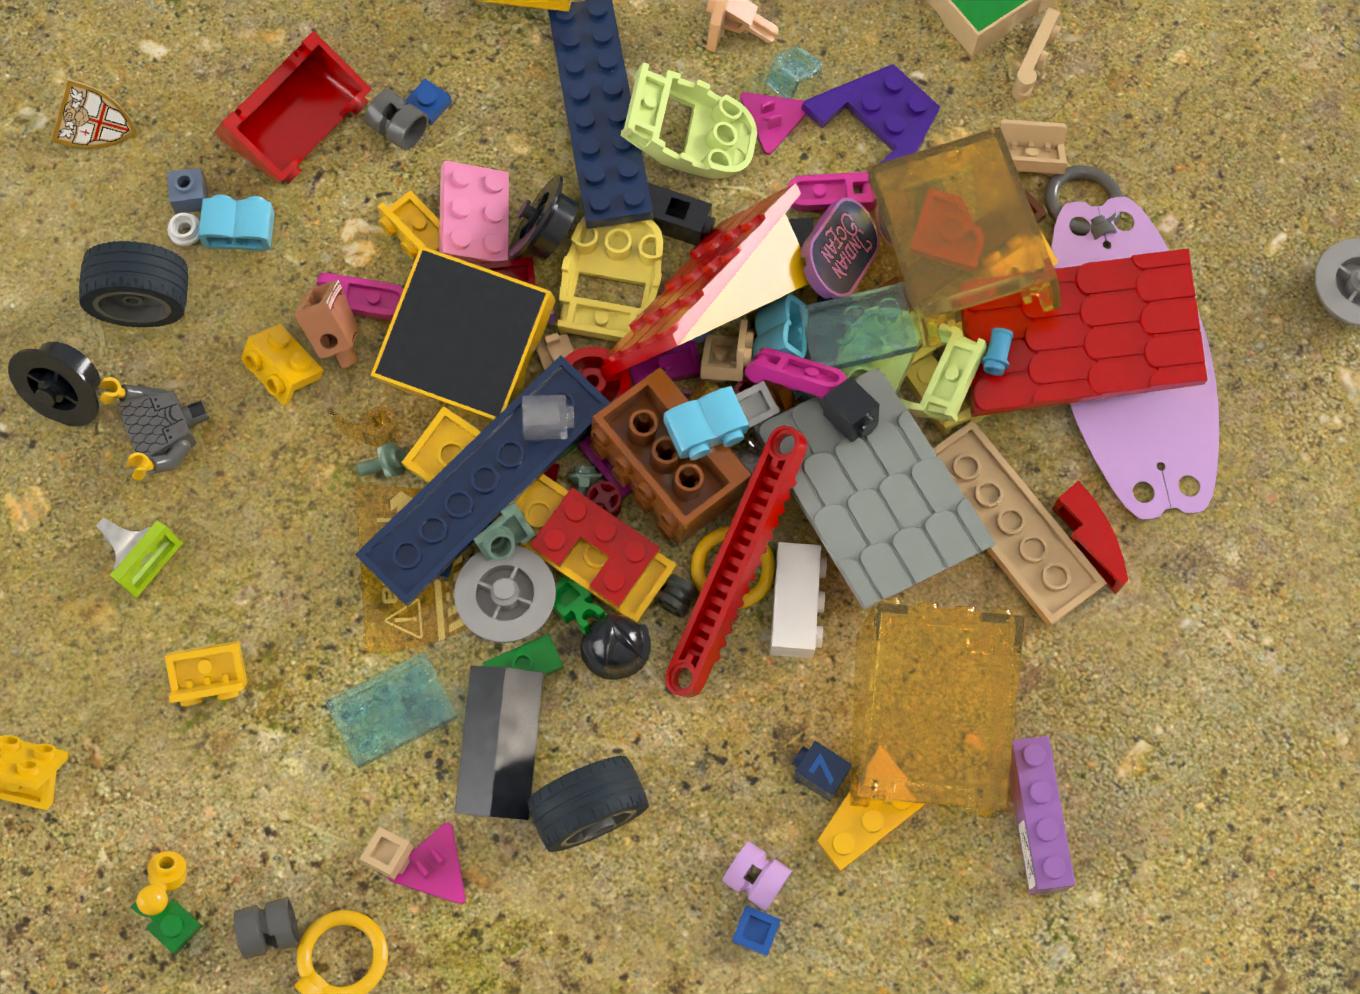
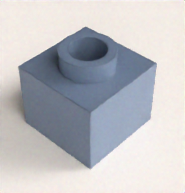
(187, 190)

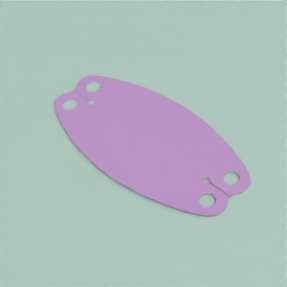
(1146, 428)

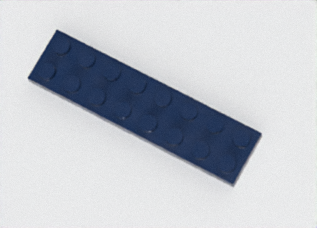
(596, 109)
(475, 488)

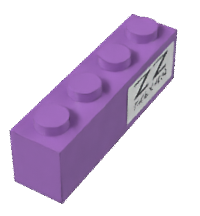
(1040, 817)

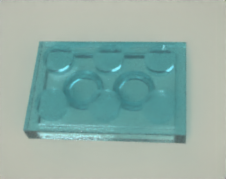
(859, 327)
(391, 710)

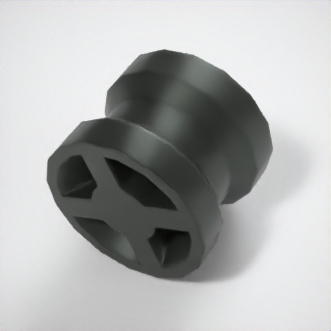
(676, 596)

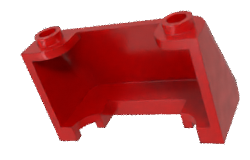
(294, 109)

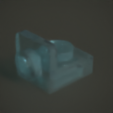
(791, 69)

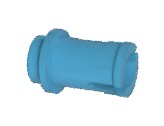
(996, 358)

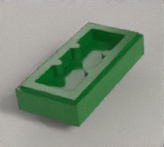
(534, 656)

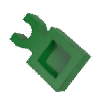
(576, 603)
(172, 926)

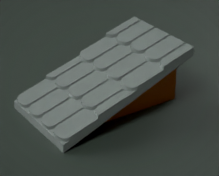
(882, 500)

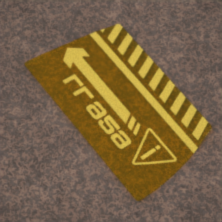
(387, 620)

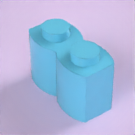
(236, 224)
(781, 327)
(706, 423)

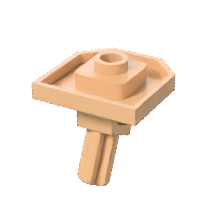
(737, 17)

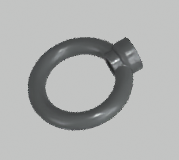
(1099, 225)

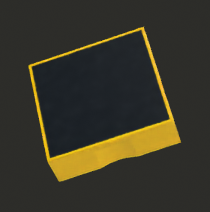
(462, 335)

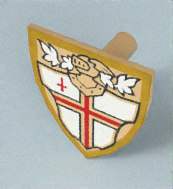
(90, 118)

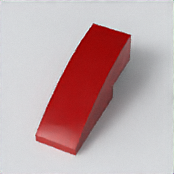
(1093, 534)

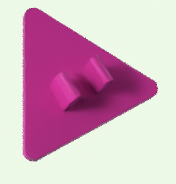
(773, 118)
(435, 867)

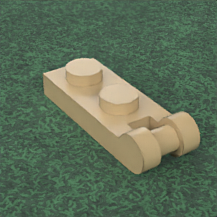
(1036, 56)

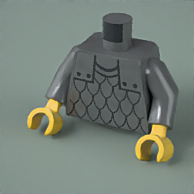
(155, 424)

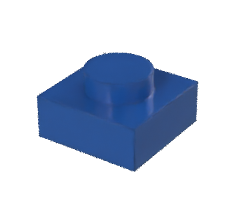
(429, 100)
(756, 931)

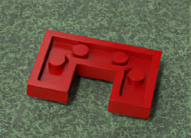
(626, 549)

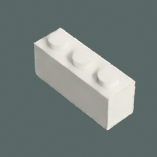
(797, 600)

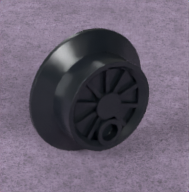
(544, 221)
(57, 382)

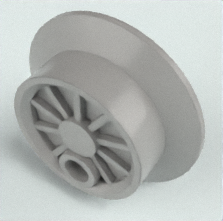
(1339, 281)
(505, 597)

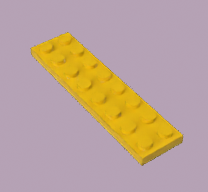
(451, 434)

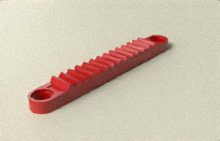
(736, 562)

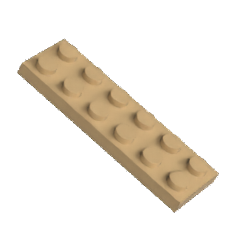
(1027, 538)

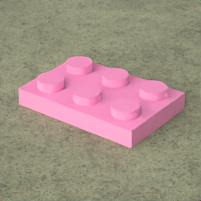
(474, 213)

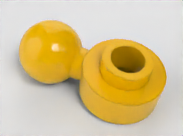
(153, 898)

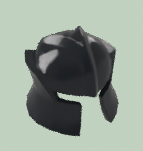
(616, 647)

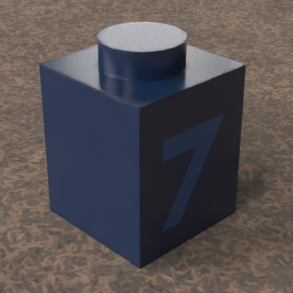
(820, 770)

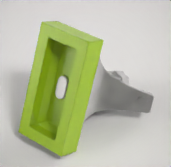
(139, 553)

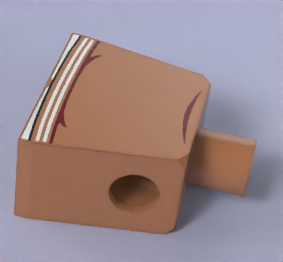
(329, 323)

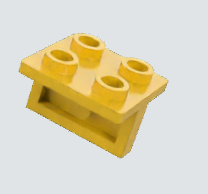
(29, 771)

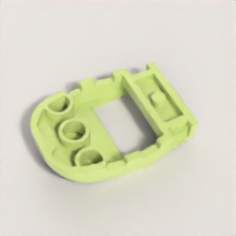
(719, 130)
(949, 380)

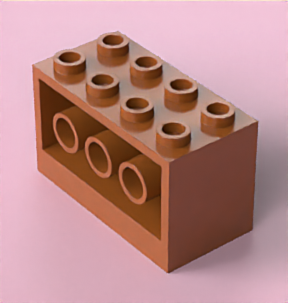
(674, 490)

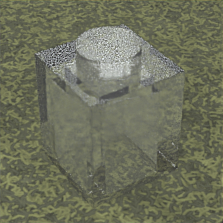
(546, 417)

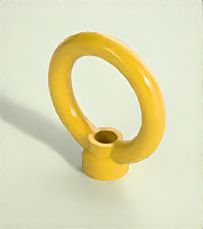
(698, 567)
(311, 982)

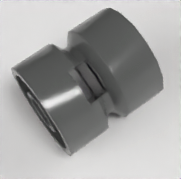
(395, 118)
(266, 927)

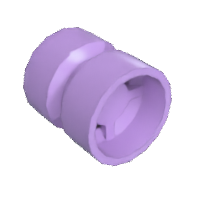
(768, 882)

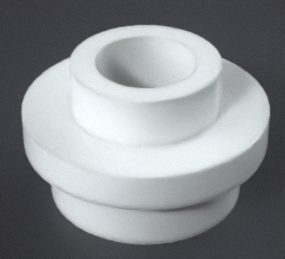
(182, 221)

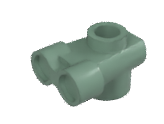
(503, 534)

